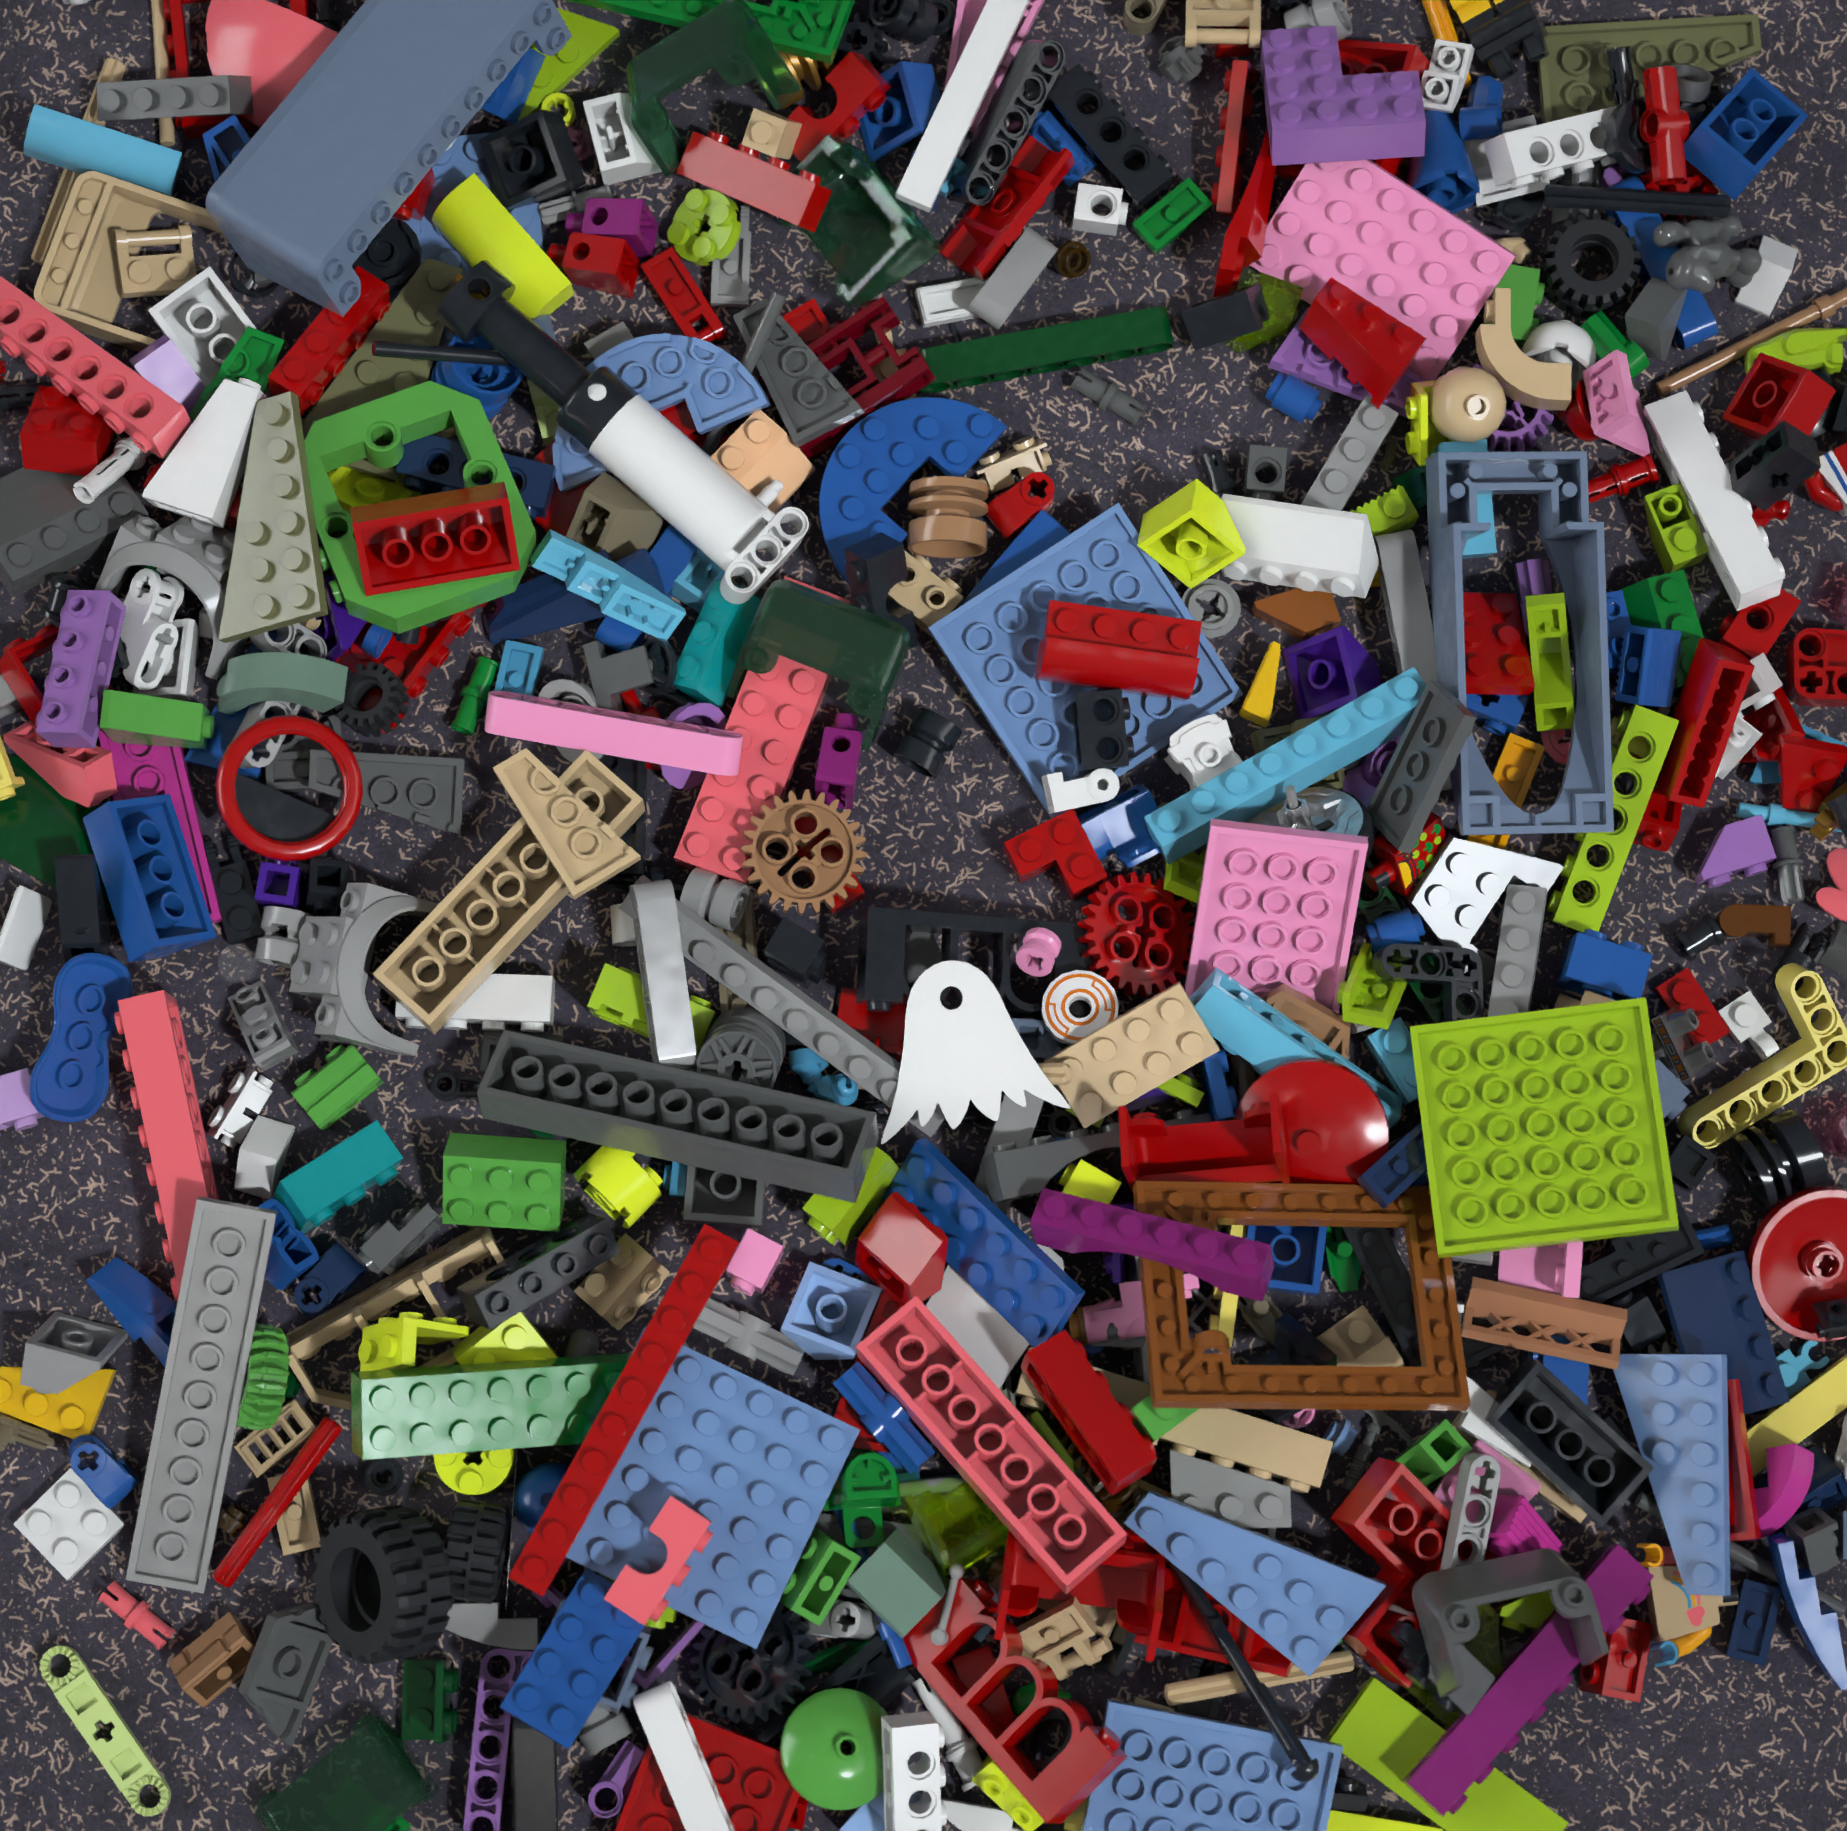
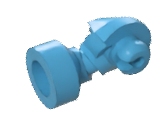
(833, 1089)

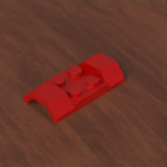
(986, 229)
(1186, 1632)

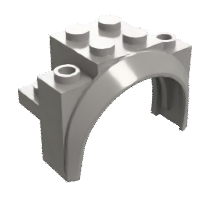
(188, 551)
(336, 964)

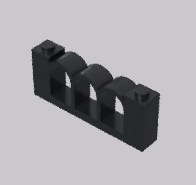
(882, 954)

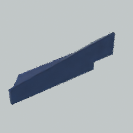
(548, 605)

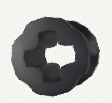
(1698, 937)

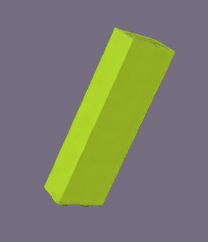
(1391, 1738)

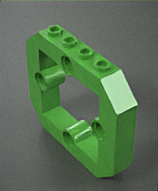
(403, 419)

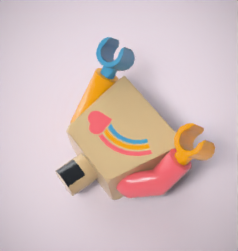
(1676, 1615)

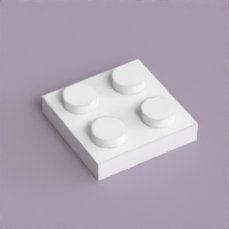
(69, 1524)

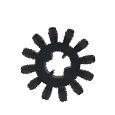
(871, 41)

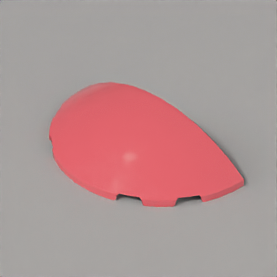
(263, 43)

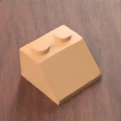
(763, 453)

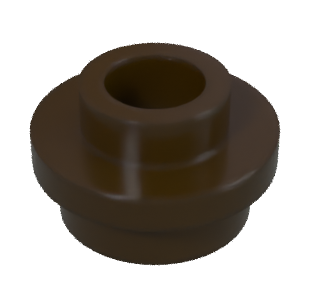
(1079, 260)
(233, 1519)

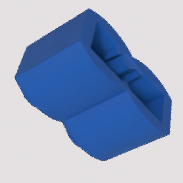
(290, 1250)

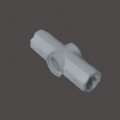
(749, 1336)

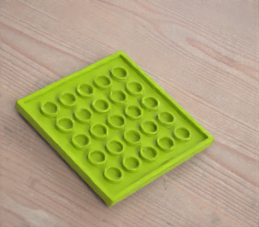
(1543, 1128)

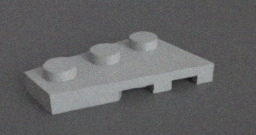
(1229, 1493)

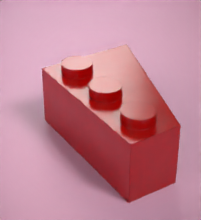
(1361, 338)

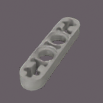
(1478, 1529)

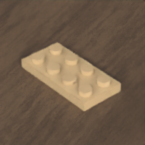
(1134, 1054)

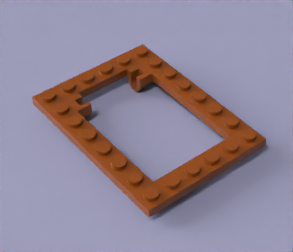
(1193, 1379)

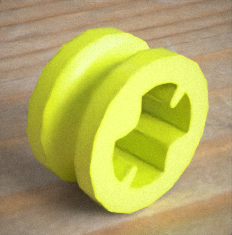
(560, 98)

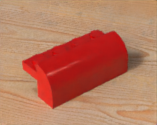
(1119, 650)

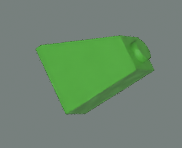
(155, 720)

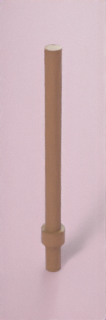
(1820, 308)

